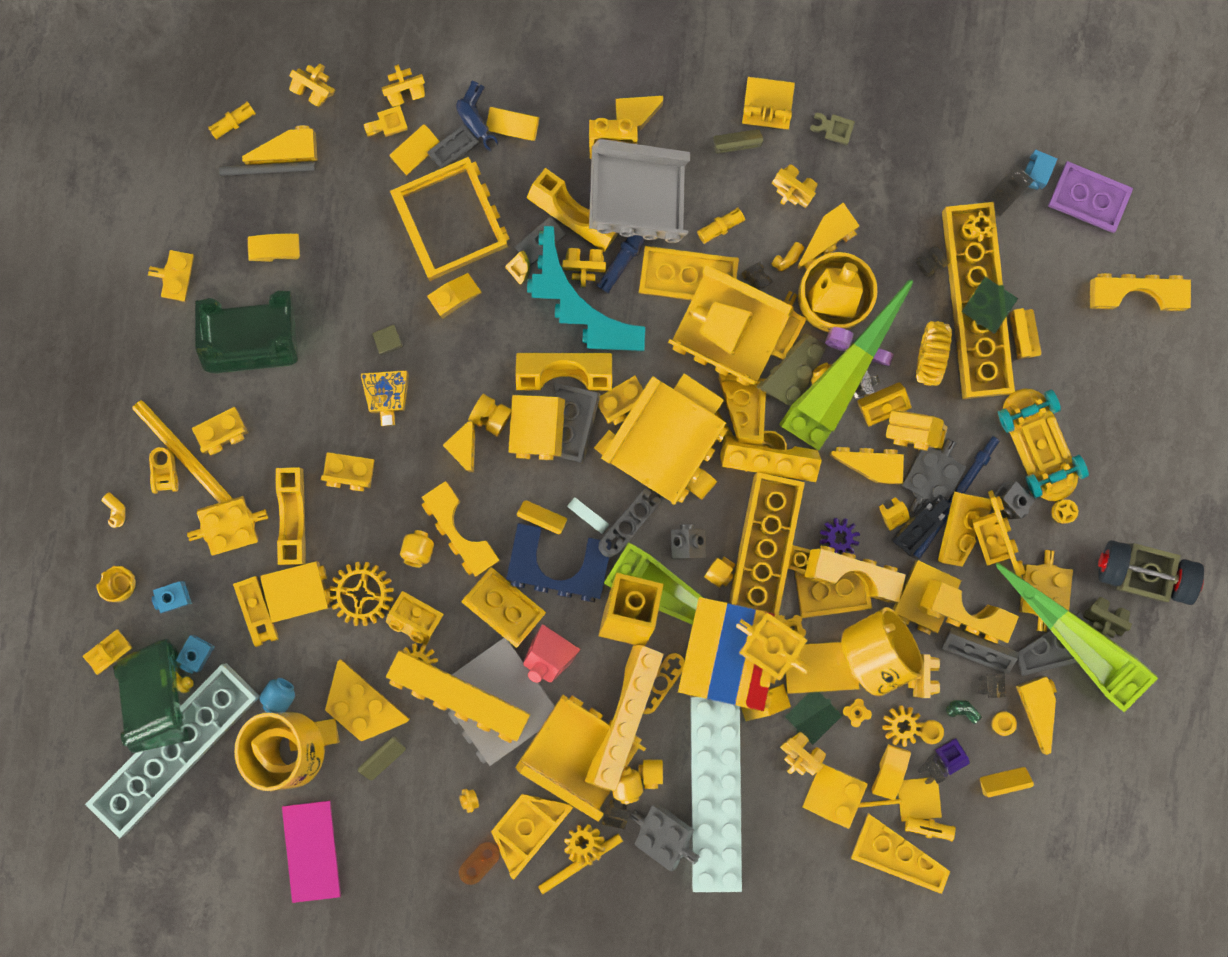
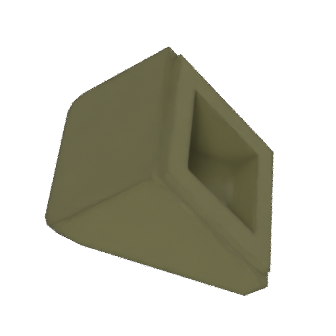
(387, 340)

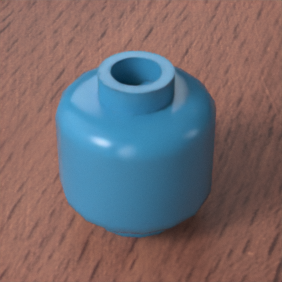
(277, 695)

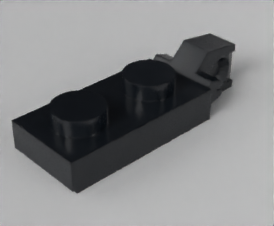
(921, 525)

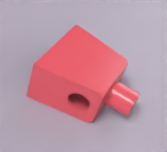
(548, 655)

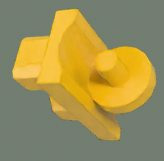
(303, 79)
(393, 90)
(793, 189)
(573, 263)
(107, 652)
(922, 685)
(799, 758)

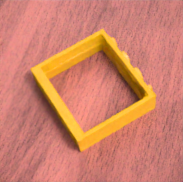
(482, 192)

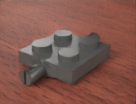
(933, 474)
(664, 837)

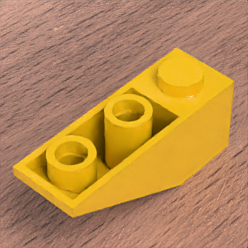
(833, 228)
(877, 467)

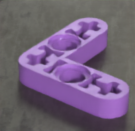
(842, 340)

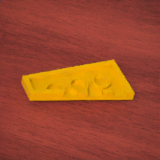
(893, 854)

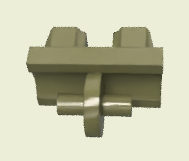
(1106, 622)

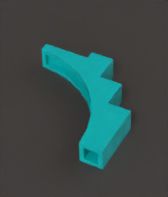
(553, 284)

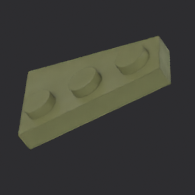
(793, 374)

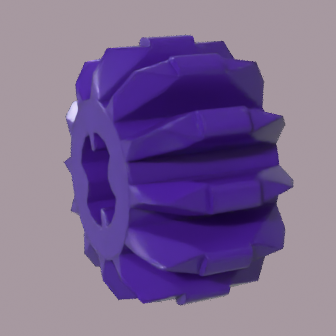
(848, 538)

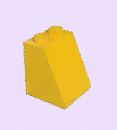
(631, 610)

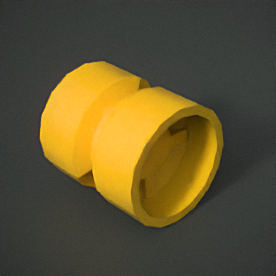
(490, 415)

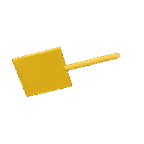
(915, 800)

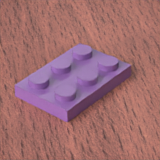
(1090, 197)

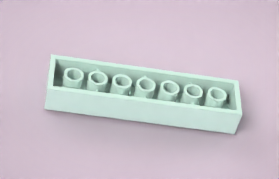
(155, 771)
(715, 795)

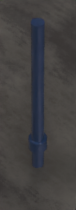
(981, 459)

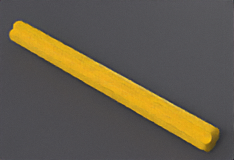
(181, 452)

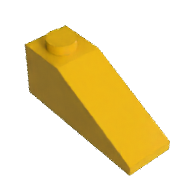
(290, 146)
(1039, 705)

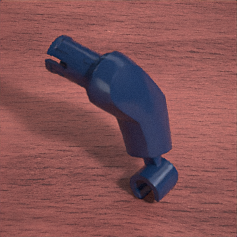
(470, 115)

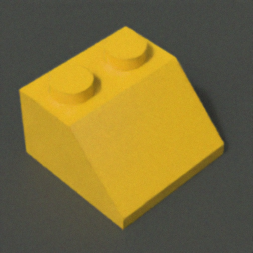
(835, 795)

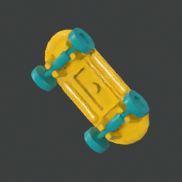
(1041, 444)

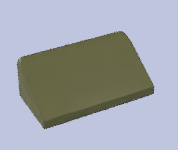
(737, 141)
(382, 758)

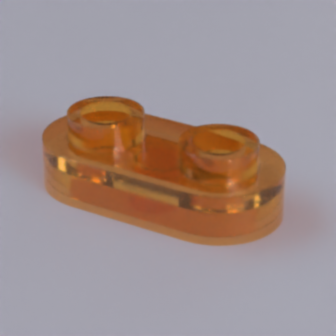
(479, 862)

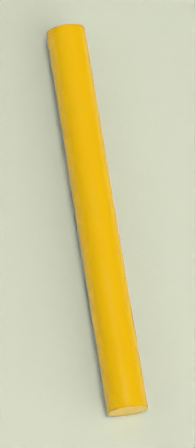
(574, 867)

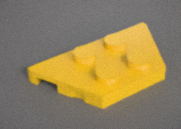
(360, 705)
(526, 829)

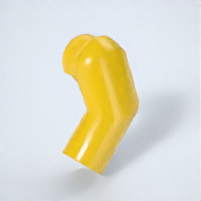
(791, 257)
(117, 508)
(184, 684)

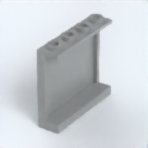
(637, 190)
(503, 674)

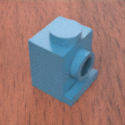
(1040, 169)

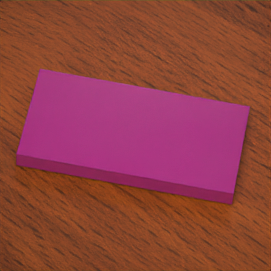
(311, 851)

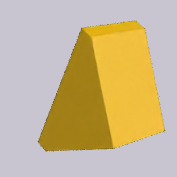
(778, 703)

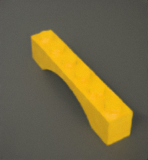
(614, 750)

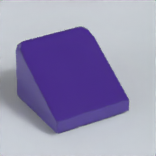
(953, 756)

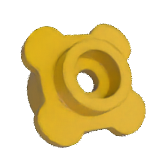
(796, 622)
(857, 719)
(469, 800)

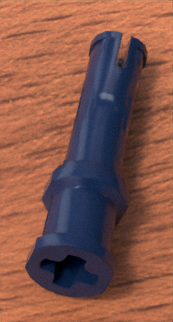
(630, 249)

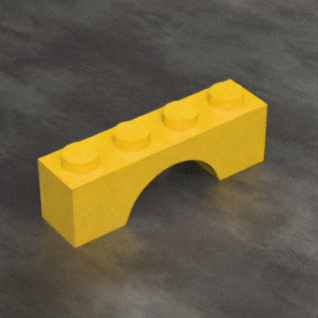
(552, 196)
(1170, 293)
(537, 368)
(791, 463)
(290, 496)
(442, 504)
(880, 582)
(947, 601)

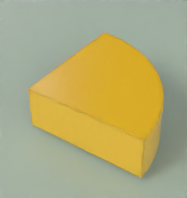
(519, 267)

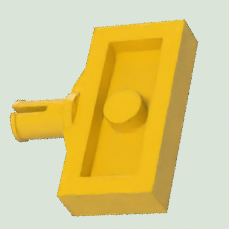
(175, 275)

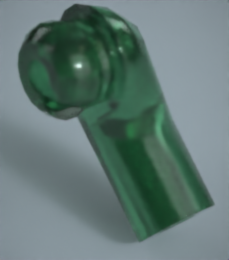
(963, 707)

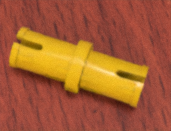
(231, 120)
(721, 225)
(946, 832)

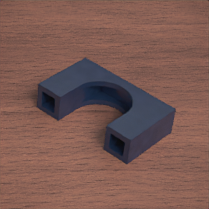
(525, 569)

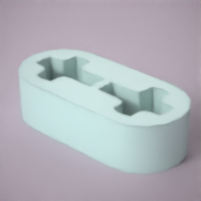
(588, 515)

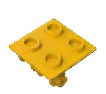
(768, 103)

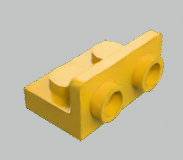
(1025, 333)
(620, 400)
(219, 431)
(348, 470)
(413, 618)

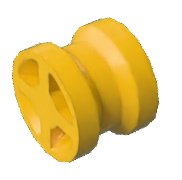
(1069, 512)

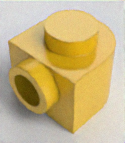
(720, 572)
(651, 773)

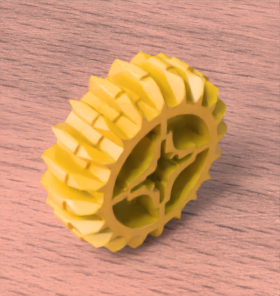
(933, 353)
(359, 605)

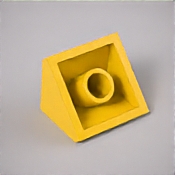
(462, 446)

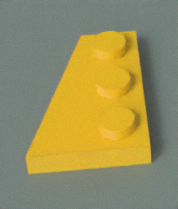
(745, 408)

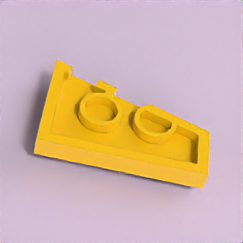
(959, 530)

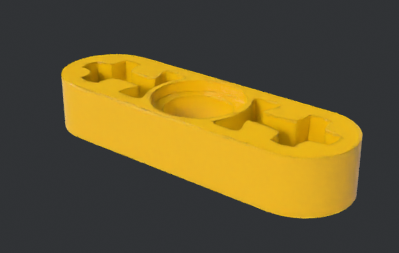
(675, 671)

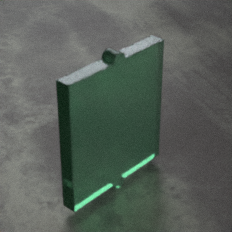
(989, 305)
(813, 716)

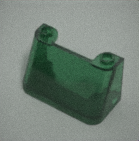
(246, 335)
(150, 697)

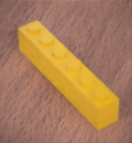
(457, 695)

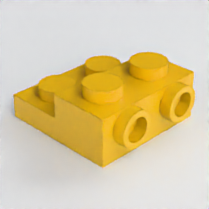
(615, 130)

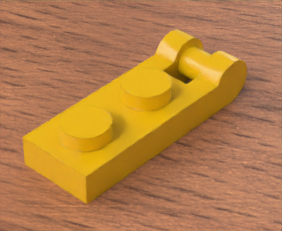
(255, 610)

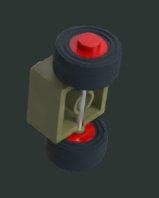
(1150, 573)

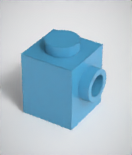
(171, 597)
(194, 654)

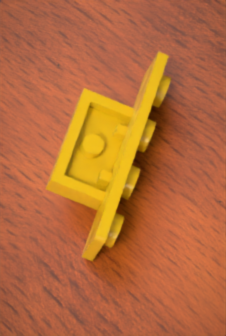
(994, 538)

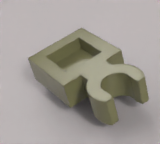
(836, 129)

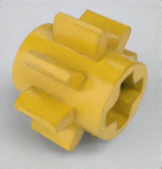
(985, 221)

